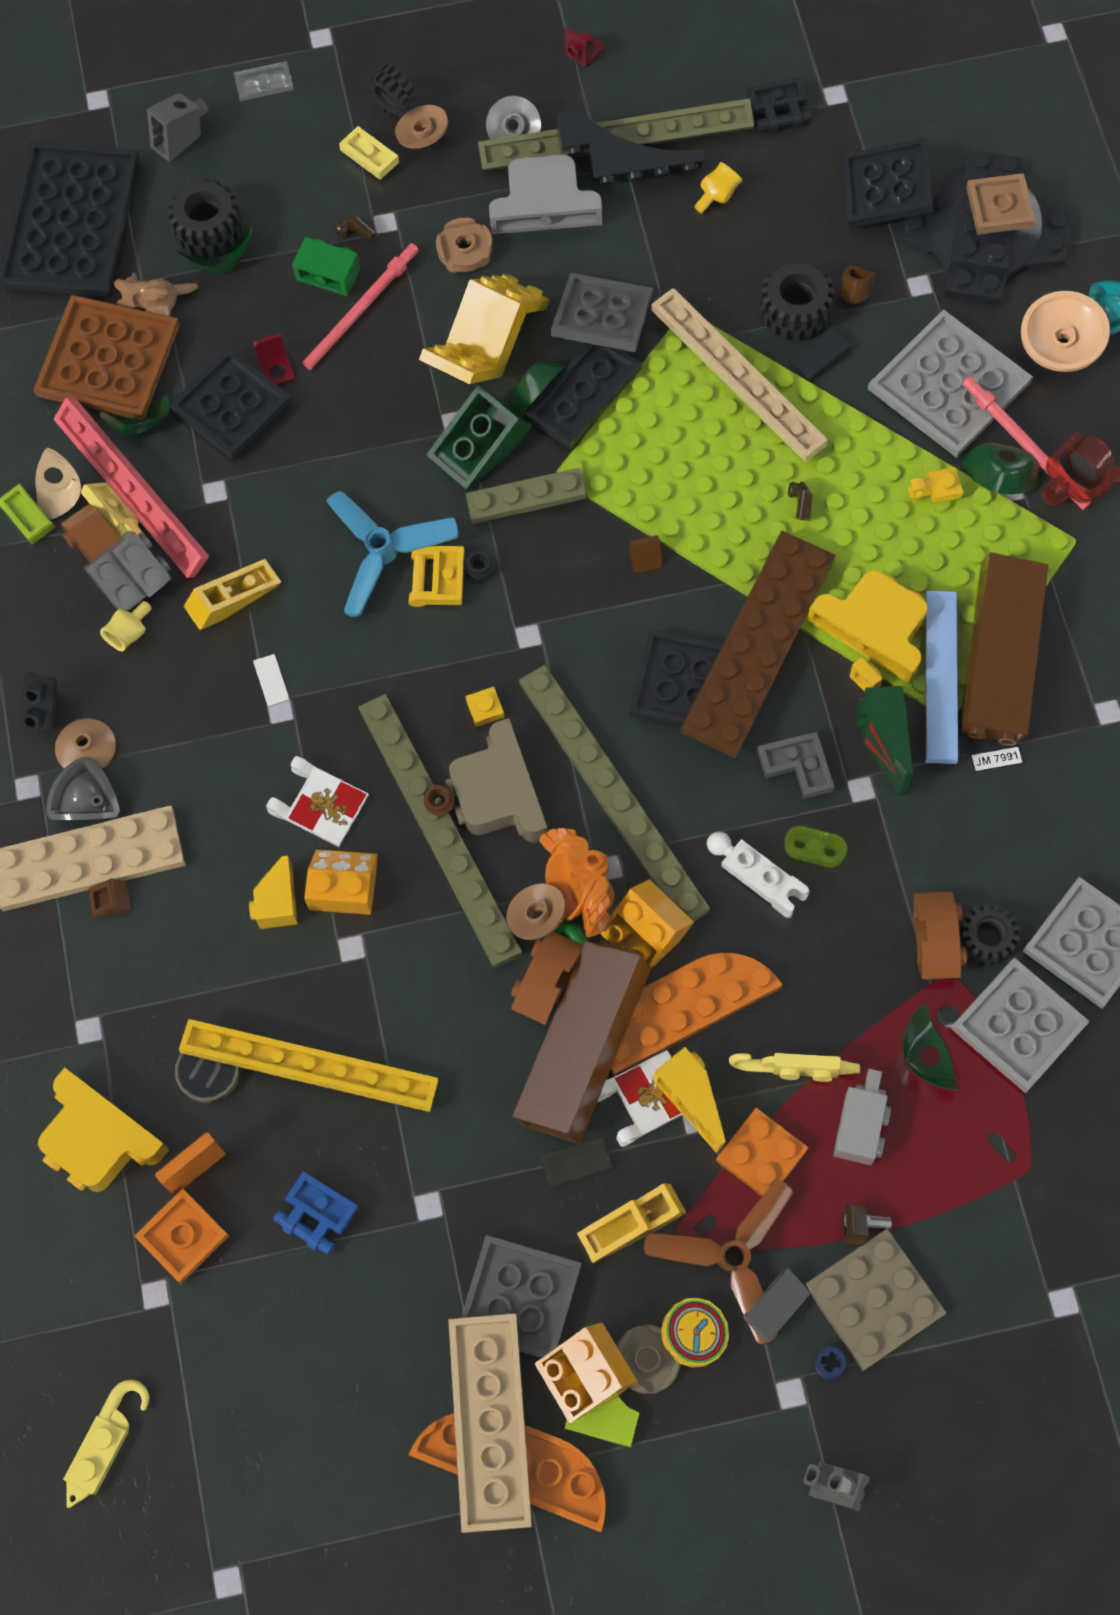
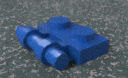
(321, 1204)

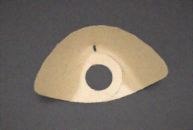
(59, 497)

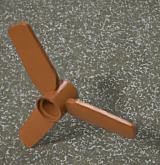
(707, 1252)

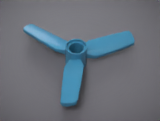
(402, 540)

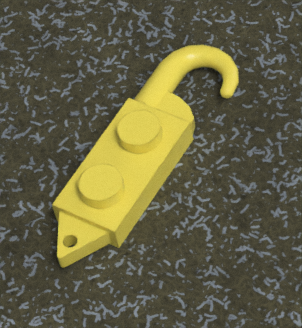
(796, 1065)
(101, 1444)

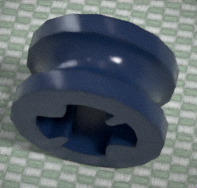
(836, 1372)

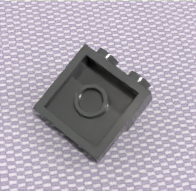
(128, 571)

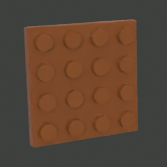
(107, 357)

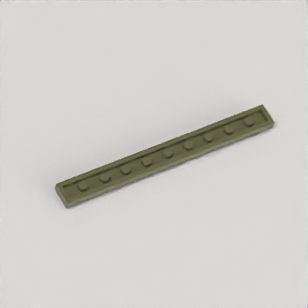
(642, 130)
(612, 792)
(440, 833)

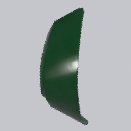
(234, 257)
(532, 384)
(155, 414)
(986, 469)
(921, 1034)

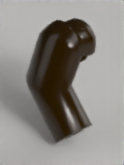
(354, 224)
(804, 497)

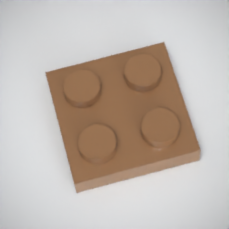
(1000, 203)

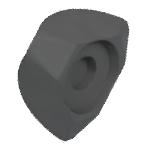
(82, 793)

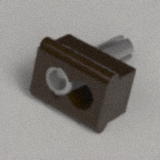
(856, 1224)

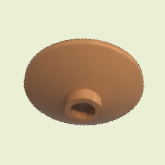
(421, 126)
(100, 744)
(529, 904)

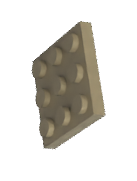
(875, 1299)

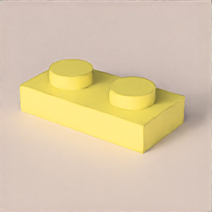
(369, 152)

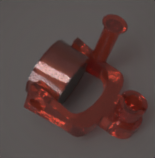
(1089, 461)

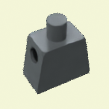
(175, 124)

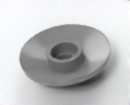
(509, 109)

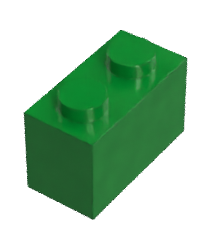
(326, 266)

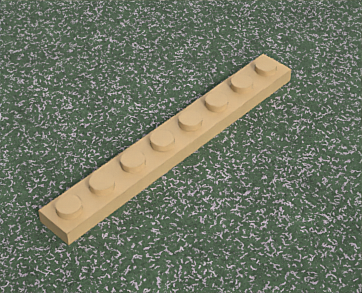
(739, 375)

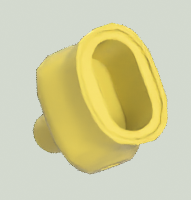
(125, 627)

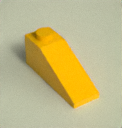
(230, 593)
(689, 1089)

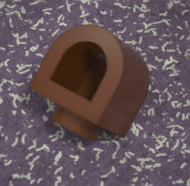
(854, 289)

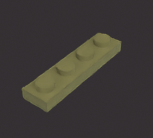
(526, 495)

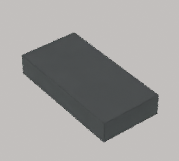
(776, 1305)

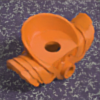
(580, 878)

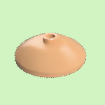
(1067, 317)

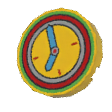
(695, 1332)

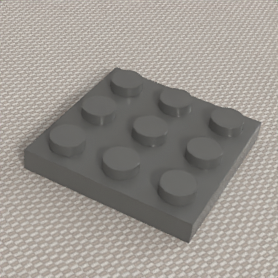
(602, 312)
(526, 1284)

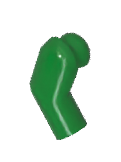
(571, 931)

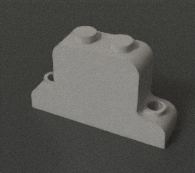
(544, 198)

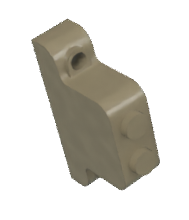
(496, 788)

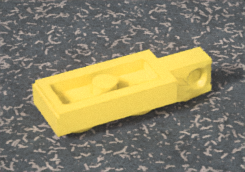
(111, 508)

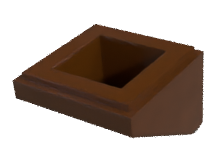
(645, 554)
(109, 898)

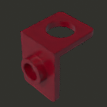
(577, 47)
(272, 353)

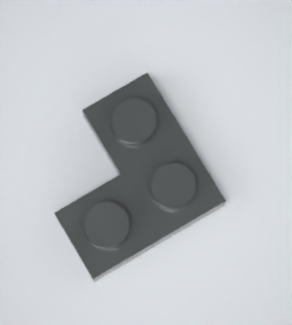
(800, 755)

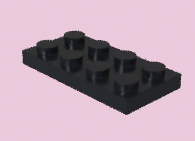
(582, 392)

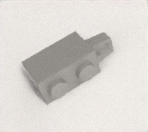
(862, 1120)

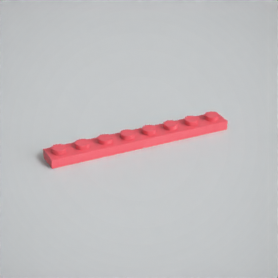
(131, 487)

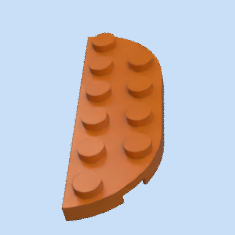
(691, 1002)
(558, 1472)

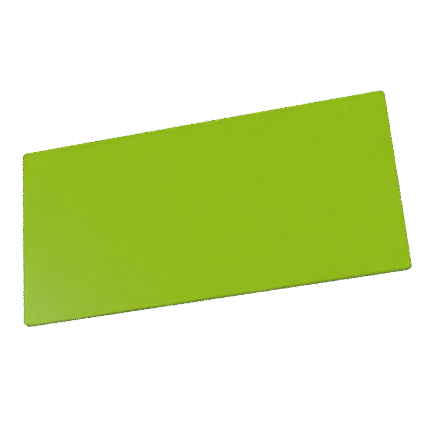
(714, 481)

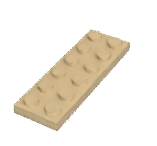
(88, 857)
(489, 1423)

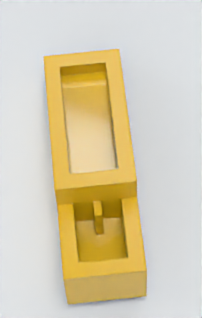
(631, 1222)

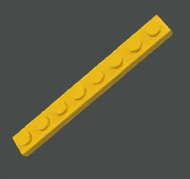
(309, 1065)

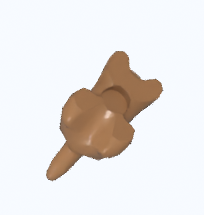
(154, 296)

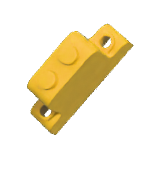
(876, 622)
(93, 1137)

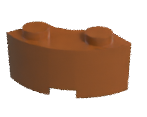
(89, 532)
(938, 935)
(546, 977)

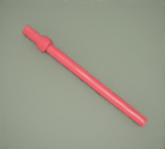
(395, 269)
(986, 401)

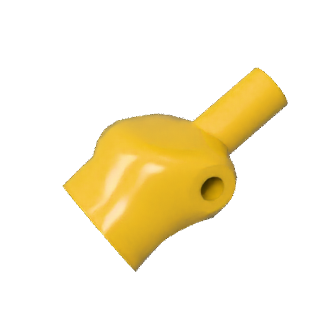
(718, 186)

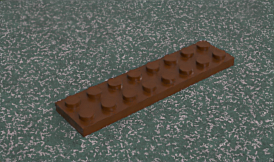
(757, 644)

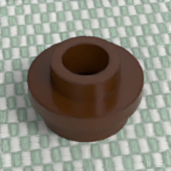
(436, 792)

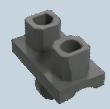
(836, 1485)

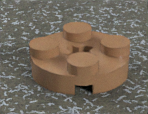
(465, 259)

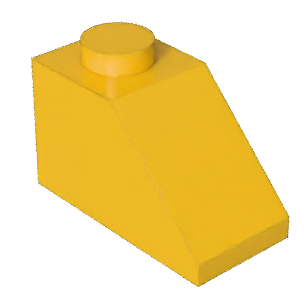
(275, 897)

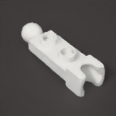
(758, 873)

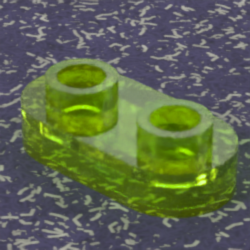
(815, 845)

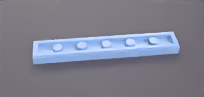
(941, 678)

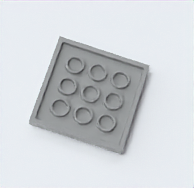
(928, 378)

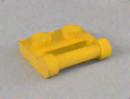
(447, 576)

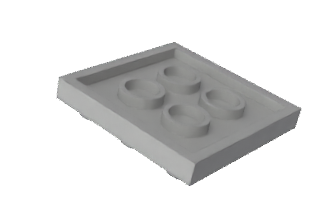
(1082, 942)
(1019, 1025)

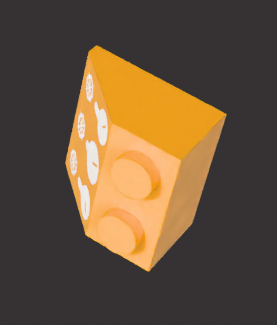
(341, 882)

